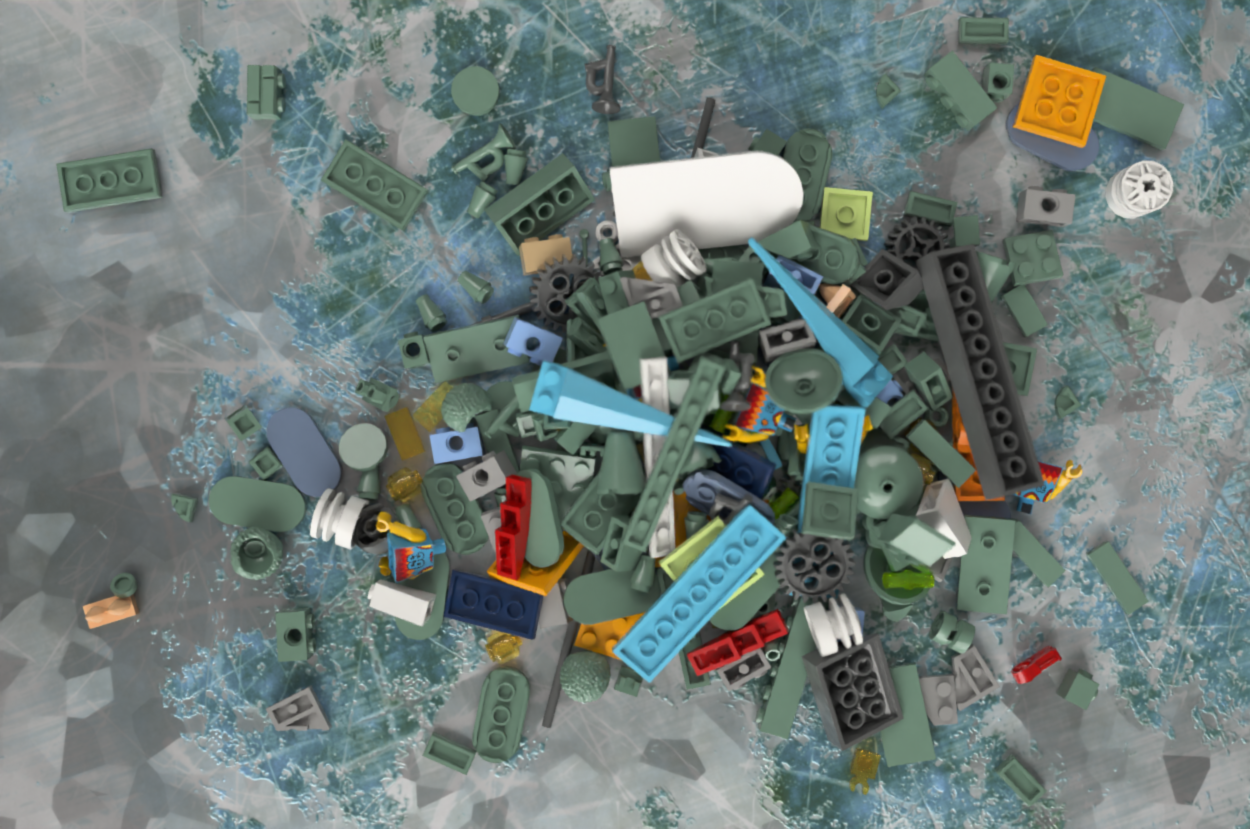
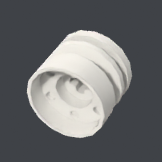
(1139, 189)
(674, 260)
(334, 517)
(833, 624)

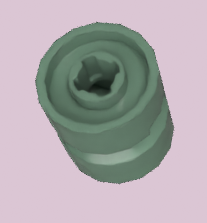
(953, 632)

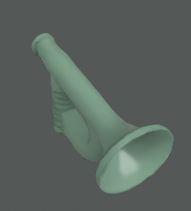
(501, 140)
(500, 421)

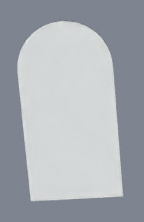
(707, 198)

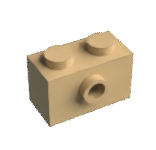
(536, 252)

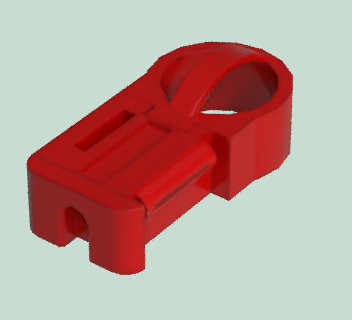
(1032, 666)

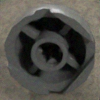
(365, 531)

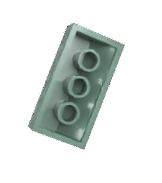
(540, 203)

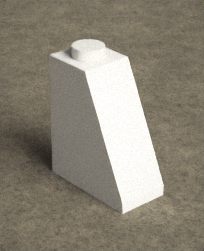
(943, 513)
(402, 601)

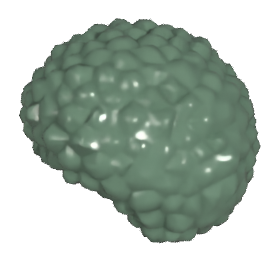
(463, 403)
(256, 553)
(585, 676)

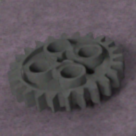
(546, 291)
(825, 580)

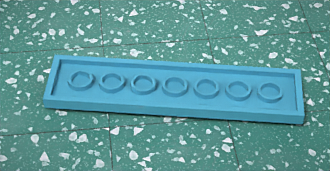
(831, 455)
(698, 593)

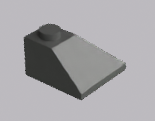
(886, 285)

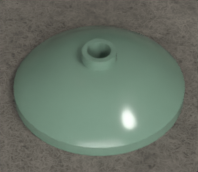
(801, 371)
(884, 466)
(875, 565)

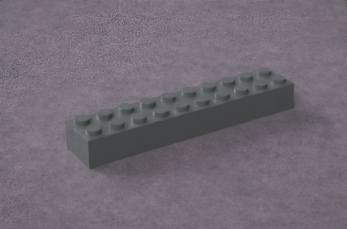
(979, 372)

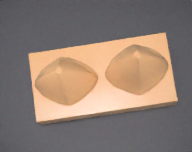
(837, 297)
(110, 610)

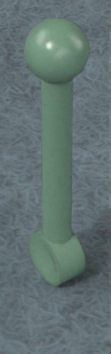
(584, 234)

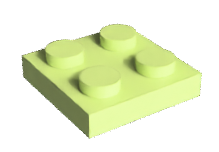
(846, 212)

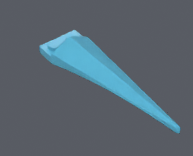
(861, 371)
(578, 398)

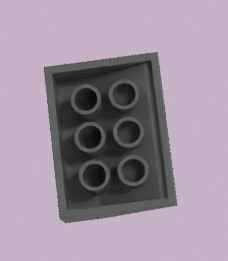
(853, 691)

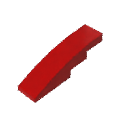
(514, 529)
(735, 643)

